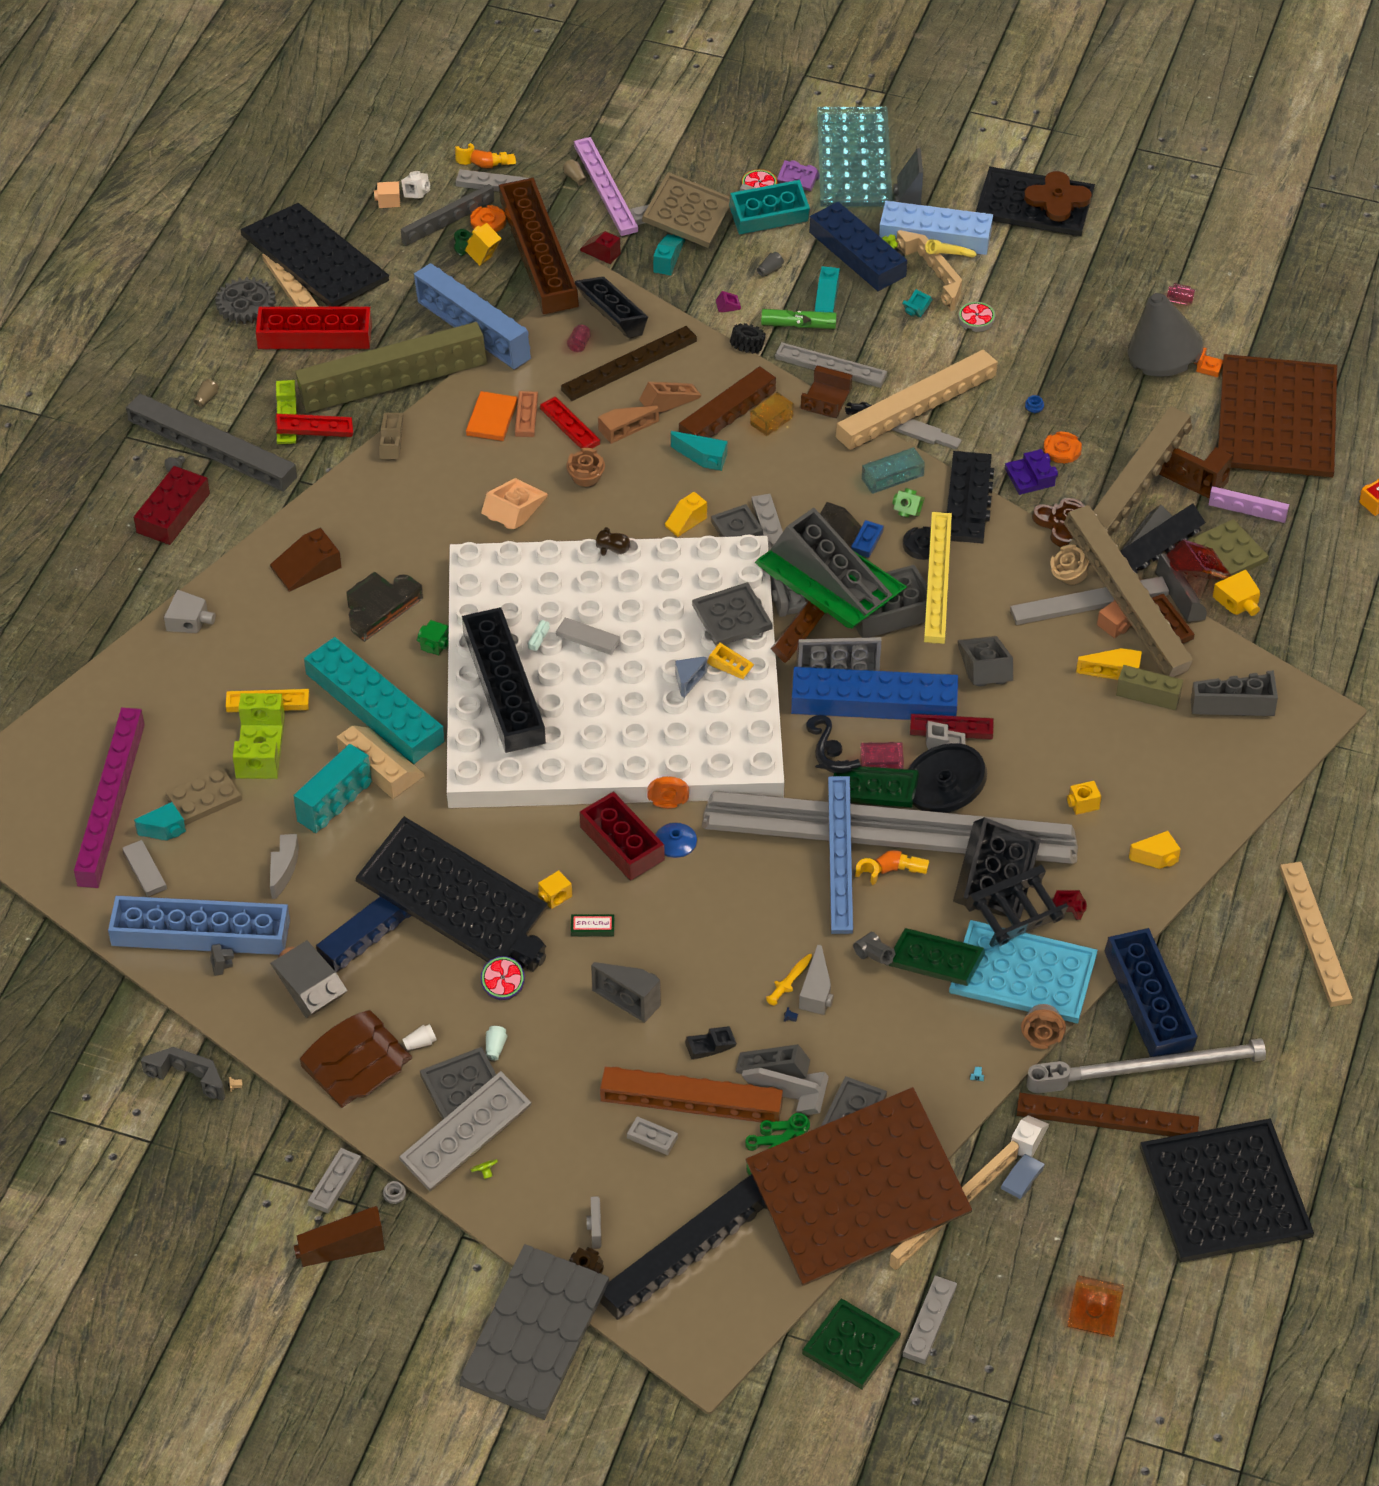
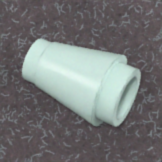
(495, 1040)

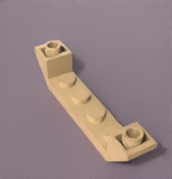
(913, 242)

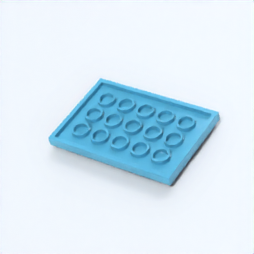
(1029, 972)

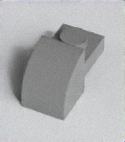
(939, 734)

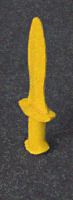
(785, 985)

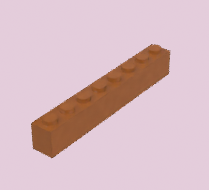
(691, 1095)

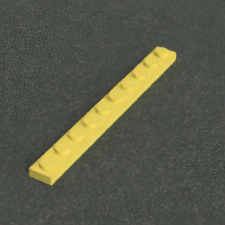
(938, 578)

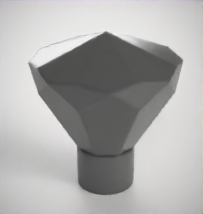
(172, 461)

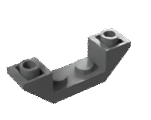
(159, 1064)

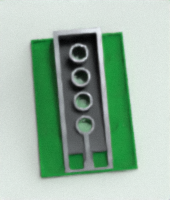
(828, 572)

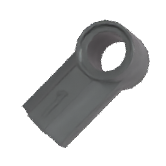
(872, 947)

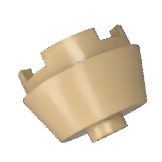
(1070, 565)

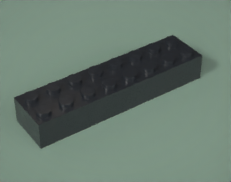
(503, 680)

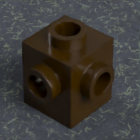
(588, 1259)

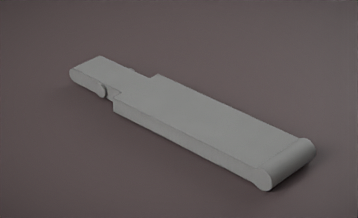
(927, 433)

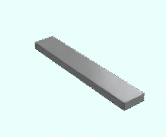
(810, 359)

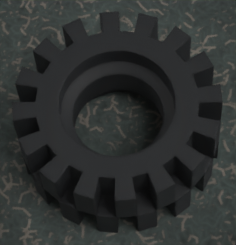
(747, 338)

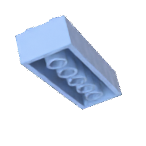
(942, 224)

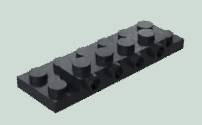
(969, 495)

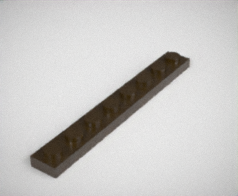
(628, 363)

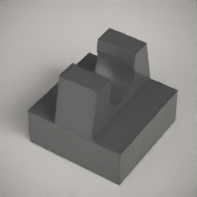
(220, 959)

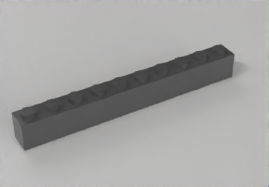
(212, 442)

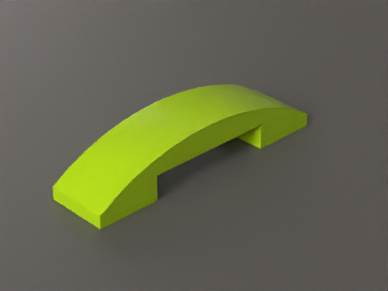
(286, 405)

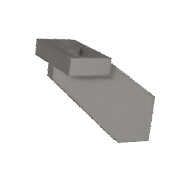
(808, 1090)

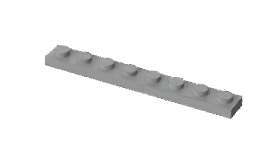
(770, 523)

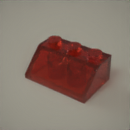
(1197, 560)

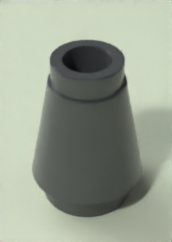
(770, 264)

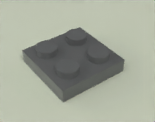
(736, 522)

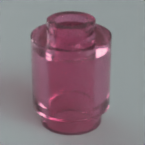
(1181, 293)
(579, 338)

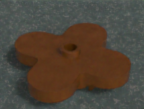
(1057, 196)
(1054, 518)

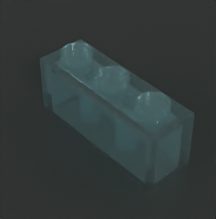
(893, 470)

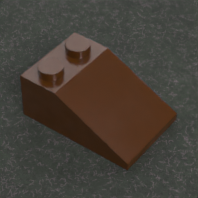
(307, 560)

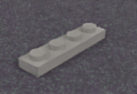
(477, 179)
(929, 1320)

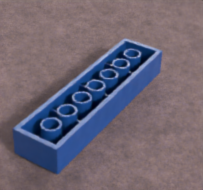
(872, 693)

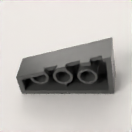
(1236, 696)

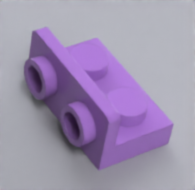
(794, 171)

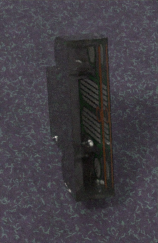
(378, 602)

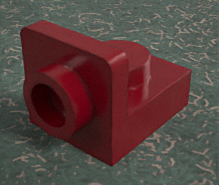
(1074, 900)

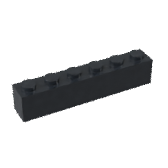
(1163, 538)

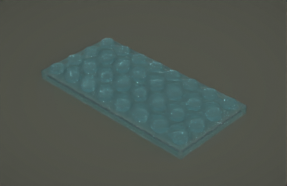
(854, 156)

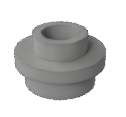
(393, 1187)

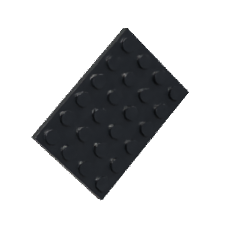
(1004, 199)

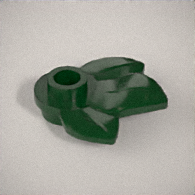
(461, 242)

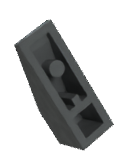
(786, 1060)

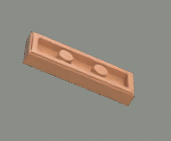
(526, 414)

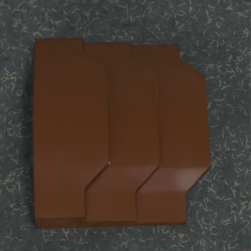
(354, 1058)

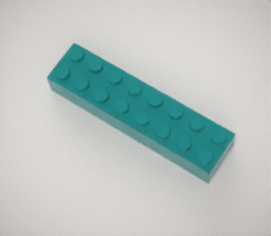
(374, 700)

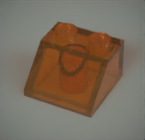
(1095, 1306)

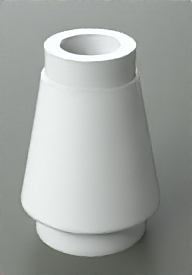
(420, 1038)

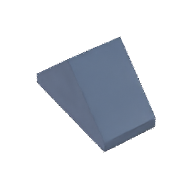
(689, 673)

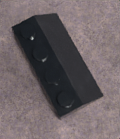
(613, 305)

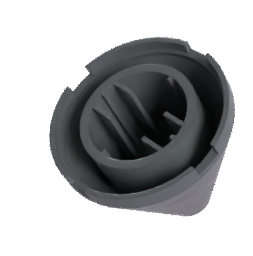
(1164, 339)

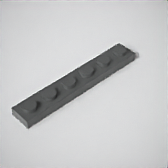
(447, 215)

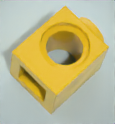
(1084, 797)
(555, 889)

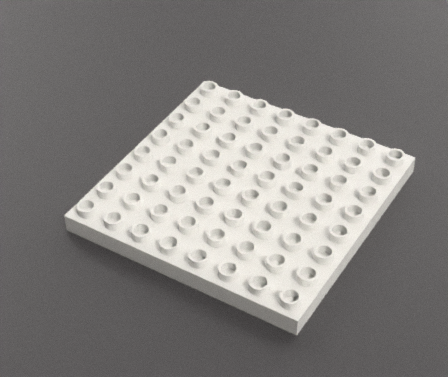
(621, 714)

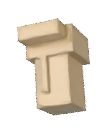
(234, 1083)

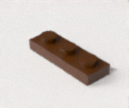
(1176, 621)

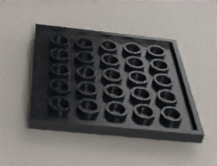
(1226, 1190)

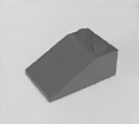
(910, 181)
(986, 660)
(308, 978)
(627, 988)

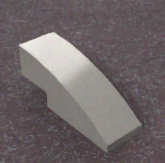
(283, 863)

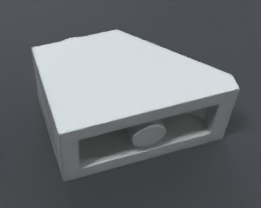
(1029, 1135)

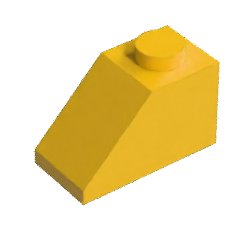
(687, 514)
(1156, 851)

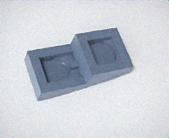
(1022, 1176)

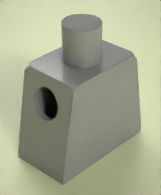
(187, 613)

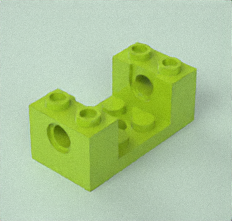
(263, 722)

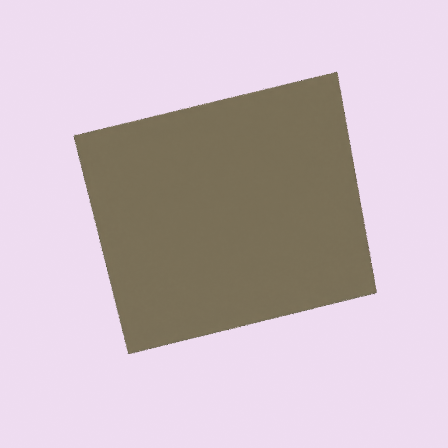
(704, 922)

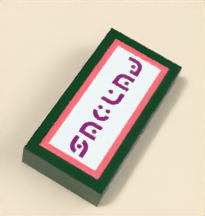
(592, 924)

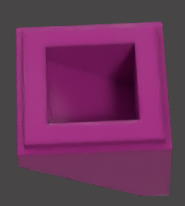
(727, 302)

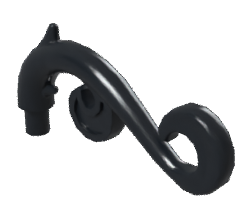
(832, 747)

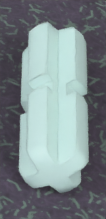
(537, 637)

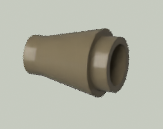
(574, 171)
(206, 391)

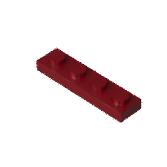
(972, 726)

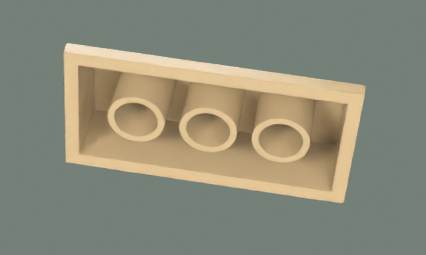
(387, 766)

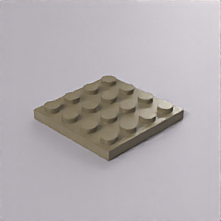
(687, 210)

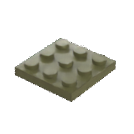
(1233, 547)

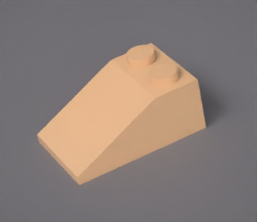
(512, 503)

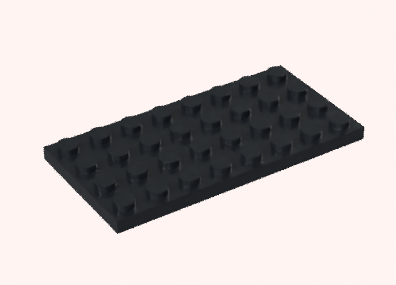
(315, 255)
(450, 891)

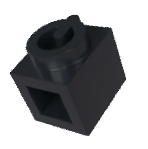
(529, 951)

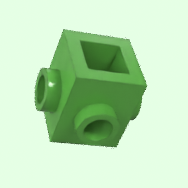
(914, 505)

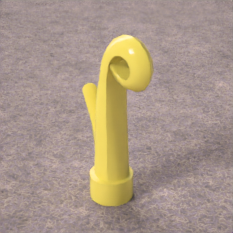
(935, 247)

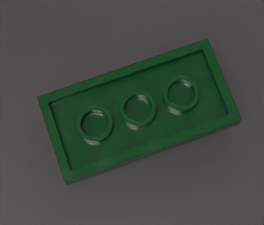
(882, 786)
(937, 956)

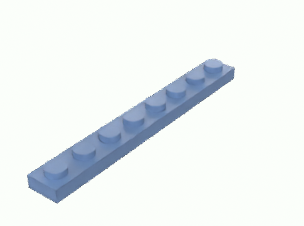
(840, 855)

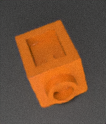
(1209, 365)

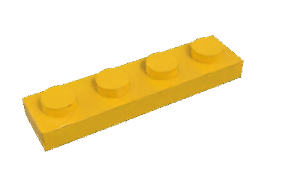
(292, 699)

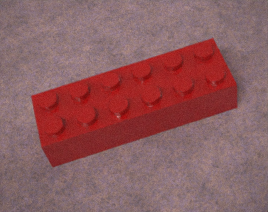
(313, 327)

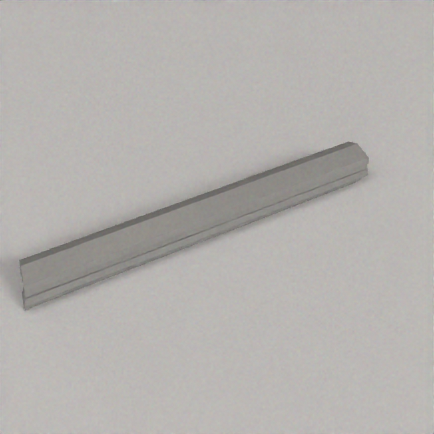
(874, 825)

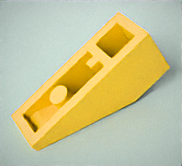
(1108, 663)

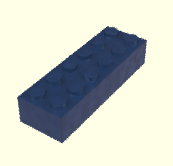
(858, 246)
(1150, 993)

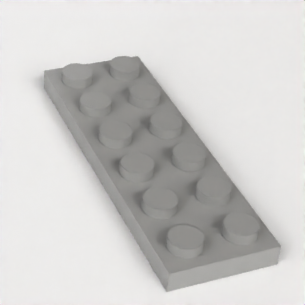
(465, 1131)

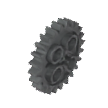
(243, 298)

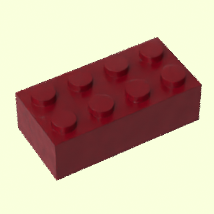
(171, 505)
(622, 835)

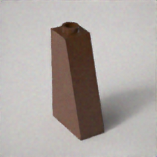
(341, 1239)

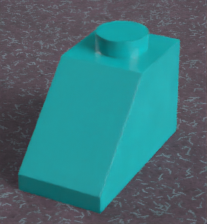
(161, 823)

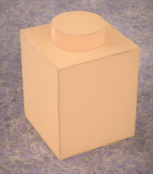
(387, 194)

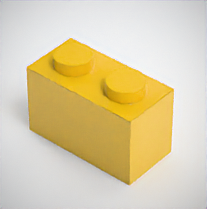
(482, 244)

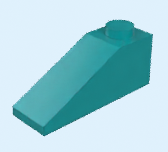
(667, 254)
(827, 289)
(702, 450)

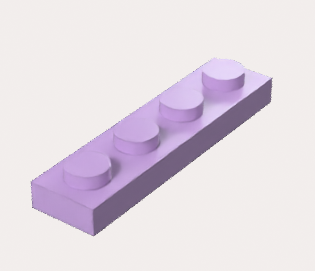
(1248, 504)

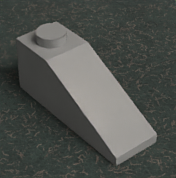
(817, 987)

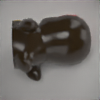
(615, 542)

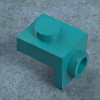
(917, 303)

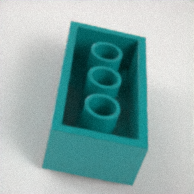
(769, 207)
(332, 788)

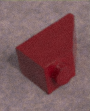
(603, 247)

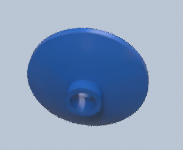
(677, 839)

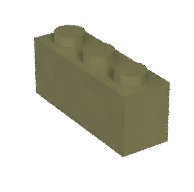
(1149, 687)

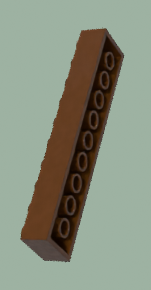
(538, 246)

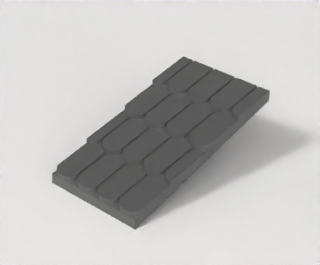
(534, 1331)

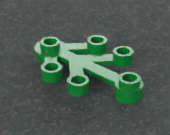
(773, 1140)

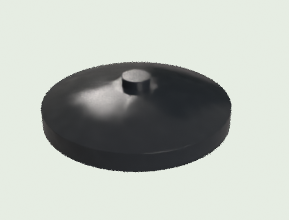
(948, 777)

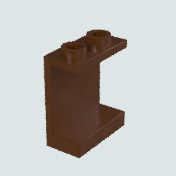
(827, 392)

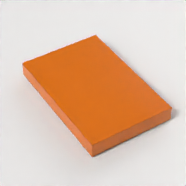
(491, 416)

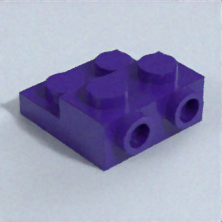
(1032, 472)

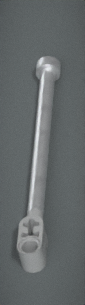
(1057, 1075)

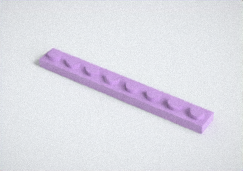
(606, 186)

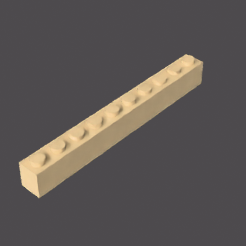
(916, 399)

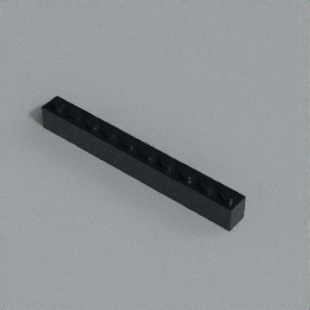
(683, 1248)

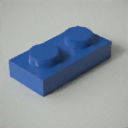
(867, 538)

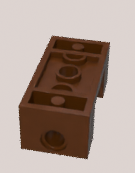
(1199, 473)

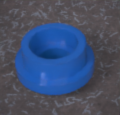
(1034, 404)

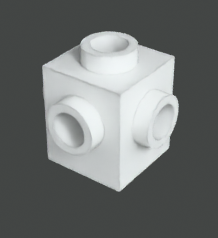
(415, 185)

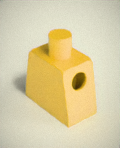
(1238, 593)

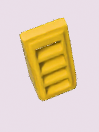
(726, 653)

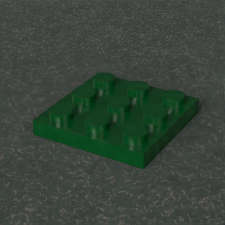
(851, 1343)

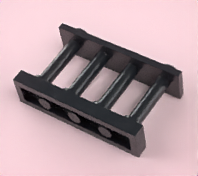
(1015, 886)

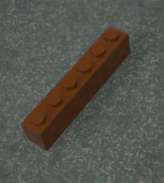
(730, 404)

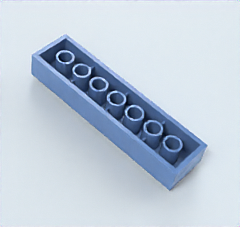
(461, 306)
(199, 924)

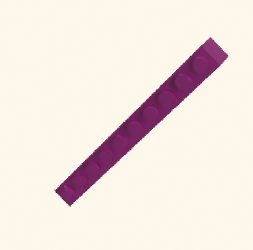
(109, 798)

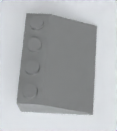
(840, 653)

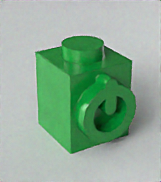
(433, 637)

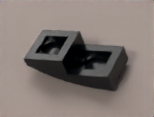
(712, 1043)

